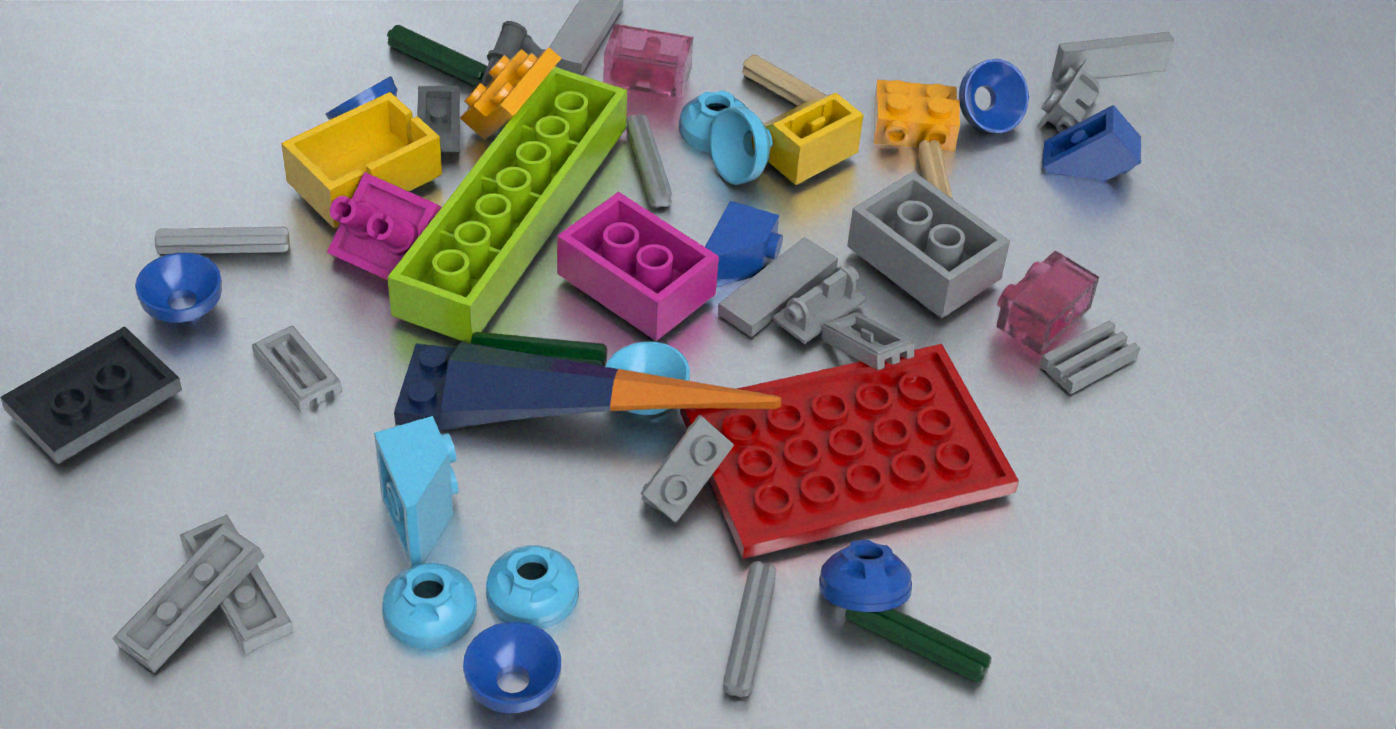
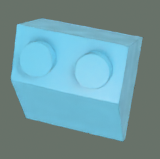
(417, 483)

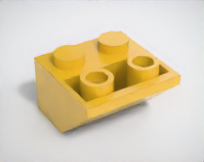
(814, 137)

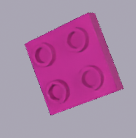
(378, 225)

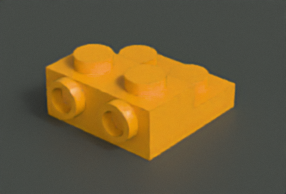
(508, 90)
(914, 113)

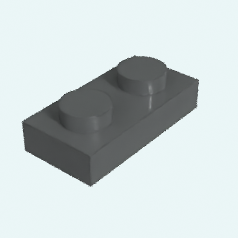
(441, 112)

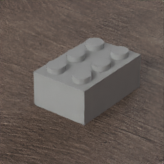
(927, 244)

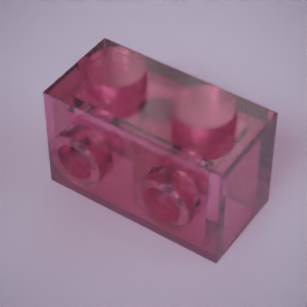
(648, 60)
(1046, 301)

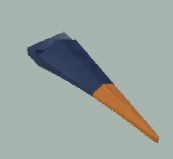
(498, 385)

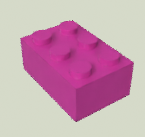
(637, 265)

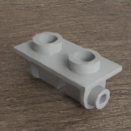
(1071, 103)
(821, 304)
(686, 469)

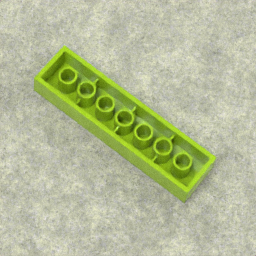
(507, 206)

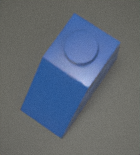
(1094, 147)
(744, 242)

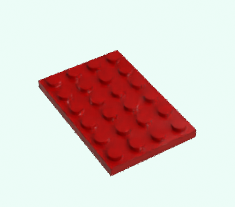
(853, 452)

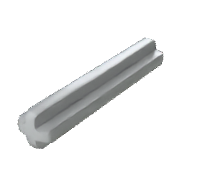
(648, 161)
(222, 240)
(749, 629)

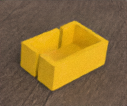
(369, 139)

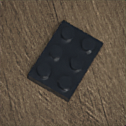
(91, 394)

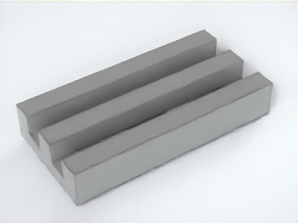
(867, 340)
(1084, 351)
(312, 390)

